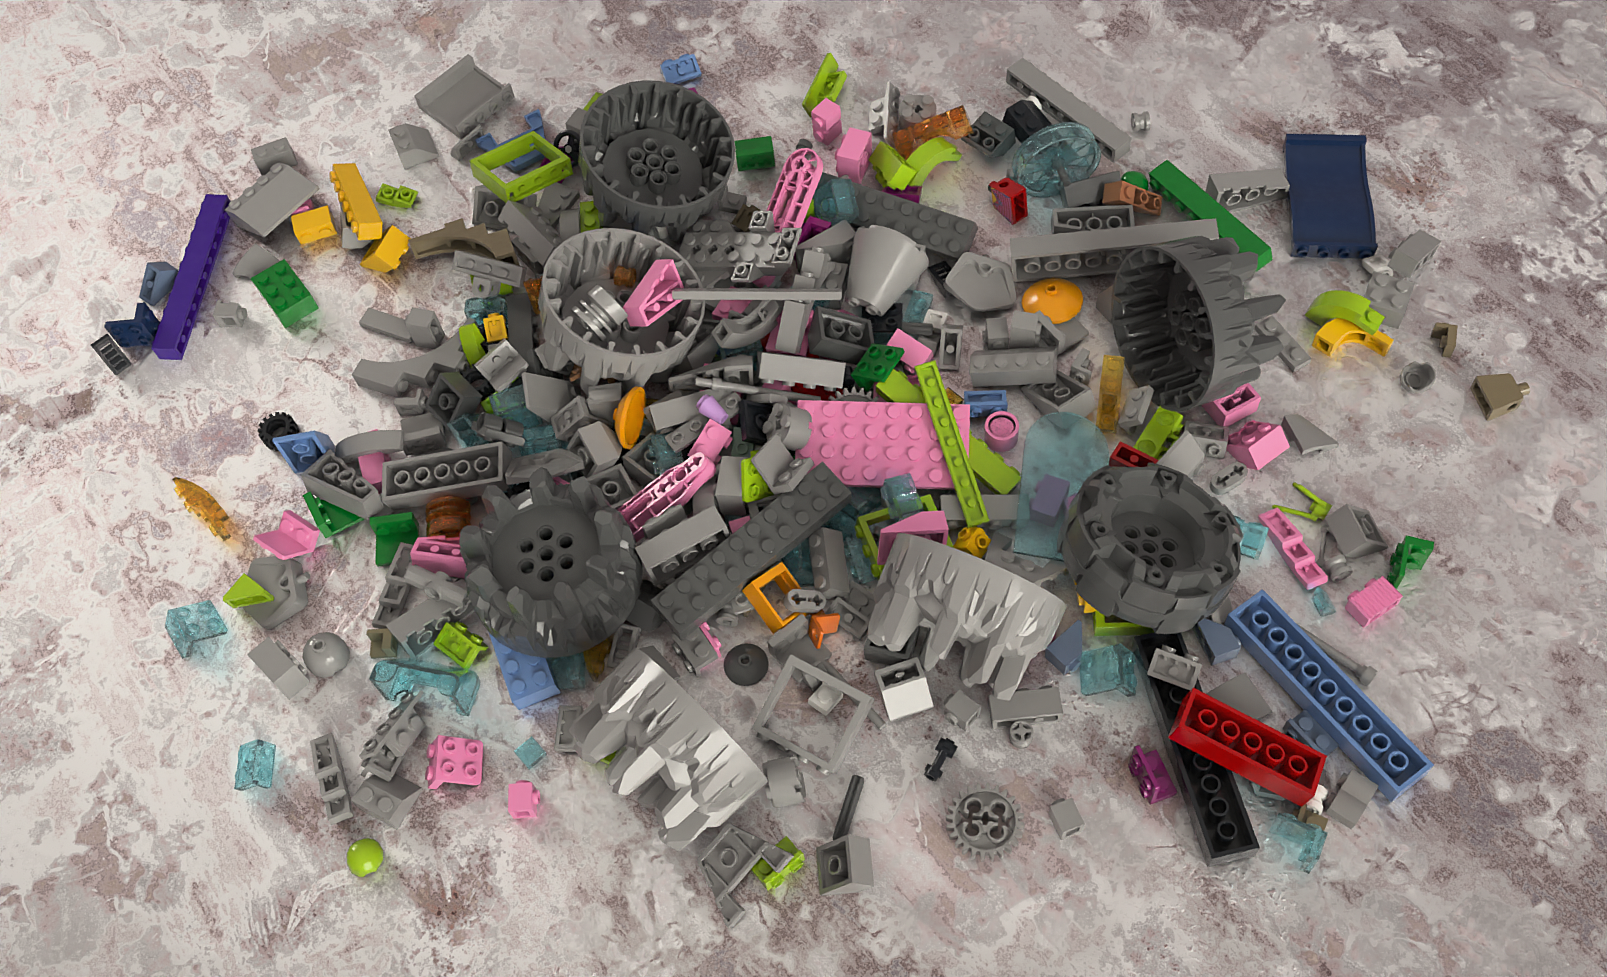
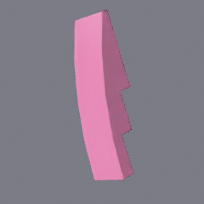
(1292, 549)

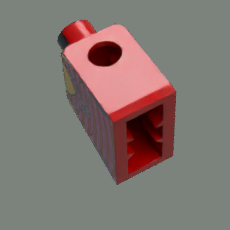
(1009, 199)

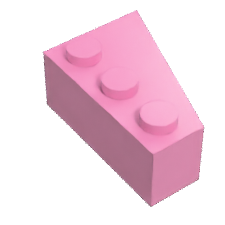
(653, 294)
(439, 554)

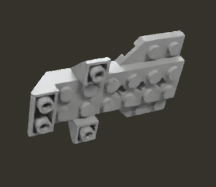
(720, 251)

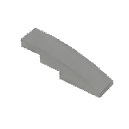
(395, 590)
(331, 778)

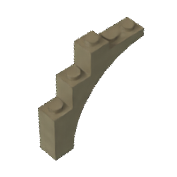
(472, 240)

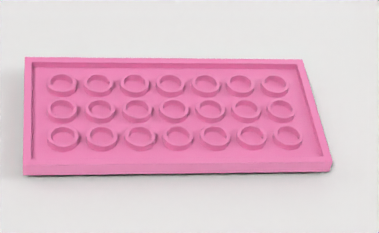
(879, 441)

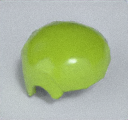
(364, 857)

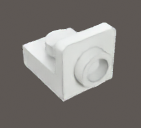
(1378, 264)
(825, 698)

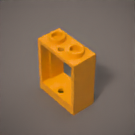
(786, 583)

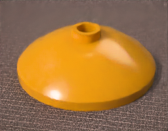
(1055, 298)
(630, 417)

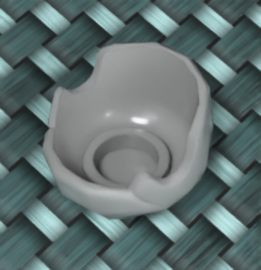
(1417, 377)

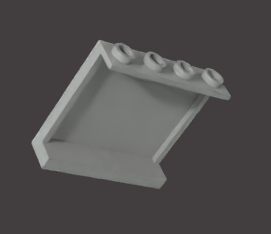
(463, 97)

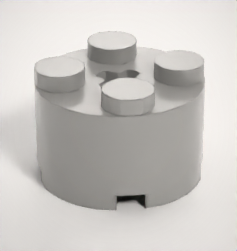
(915, 110)
(790, 425)
(785, 781)

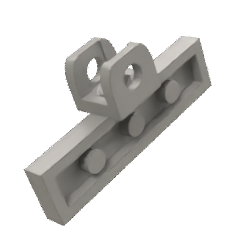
(488, 273)

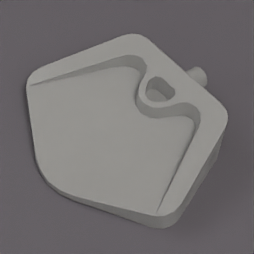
(981, 282)
(555, 461)
(285, 582)

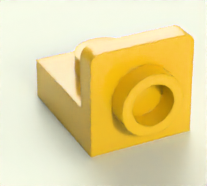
(495, 327)

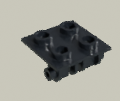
(889, 321)

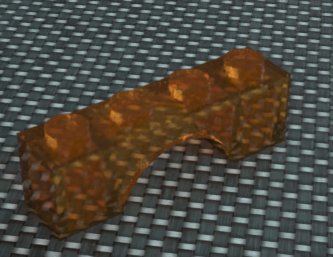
(951, 123)

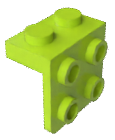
(753, 484)

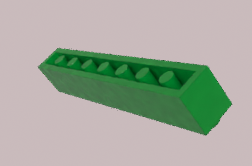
(1199, 205)

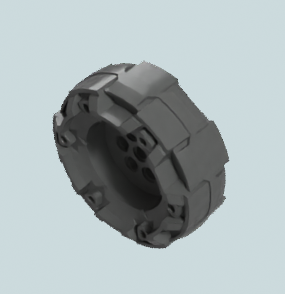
(1150, 547)

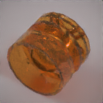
(447, 516)

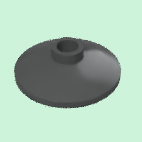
(748, 673)

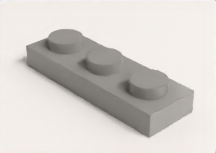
(1292, 354)

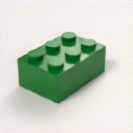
(284, 293)

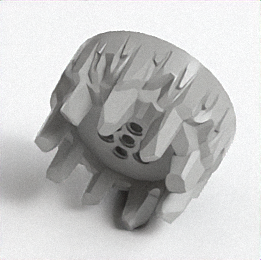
(629, 351)
(963, 600)
(670, 736)

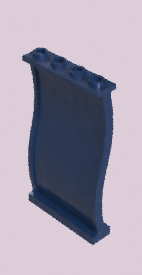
(1329, 196)

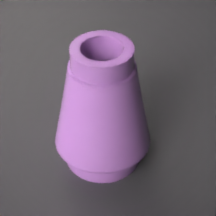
(711, 408)

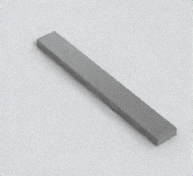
(755, 294)

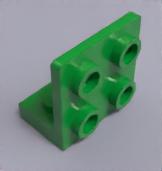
(754, 153)
(876, 365)
(329, 517)
(390, 532)
(1409, 554)

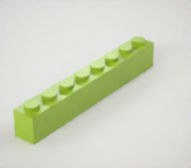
(986, 466)

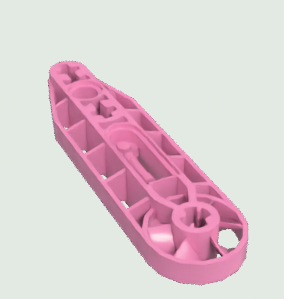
(793, 195)
(669, 489)

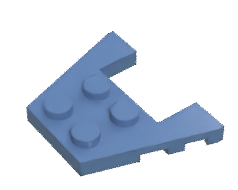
(535, 122)

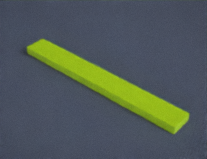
(951, 444)

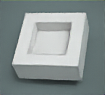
(936, 318)

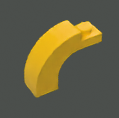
(1344, 331)

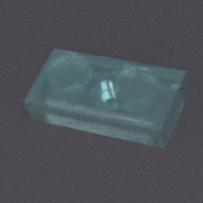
(918, 307)

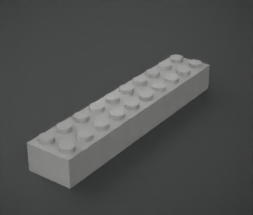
(1094, 250)

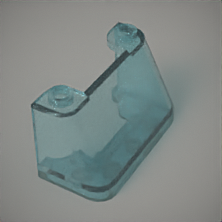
(400, 674)

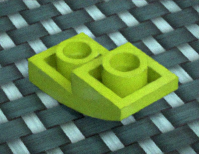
(392, 196)
(471, 340)

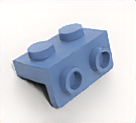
(985, 402)

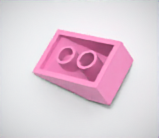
(925, 524)

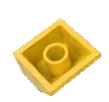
(385, 252)

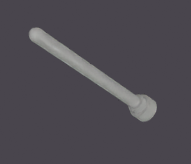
(1364, 673)

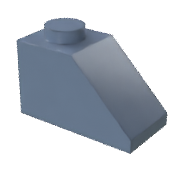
(157, 281)
(1217, 641)
(1067, 649)

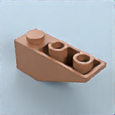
(1127, 194)

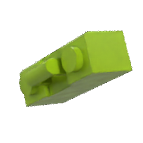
(891, 167)
(1159, 431)

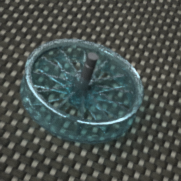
(1056, 160)

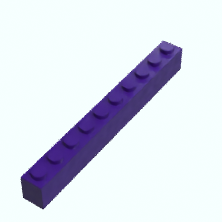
(192, 278)

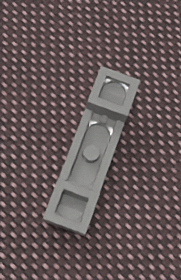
(370, 442)

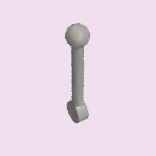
(1320, 562)

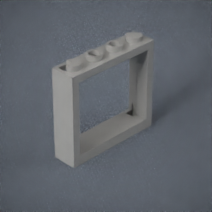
(803, 755)

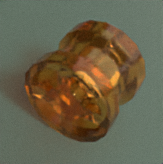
(625, 276)

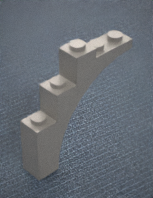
(796, 313)
(394, 377)

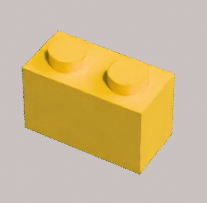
(314, 225)

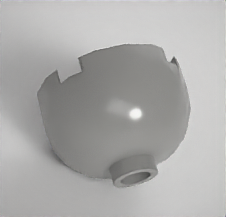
(325, 654)

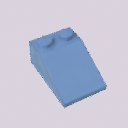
(303, 448)

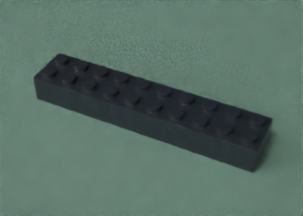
(1206, 786)

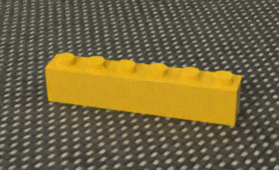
(356, 201)

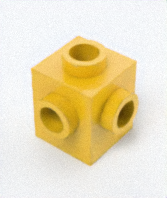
(972, 541)

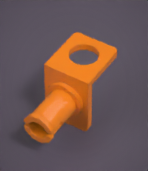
(822, 624)

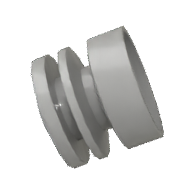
(599, 312)

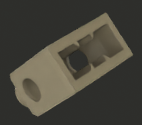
(1498, 394)

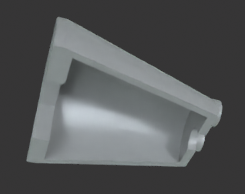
(882, 268)

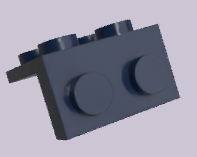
(135, 331)

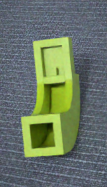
(930, 155)
(1345, 306)

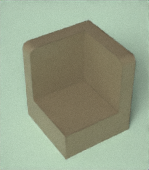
(382, 643)

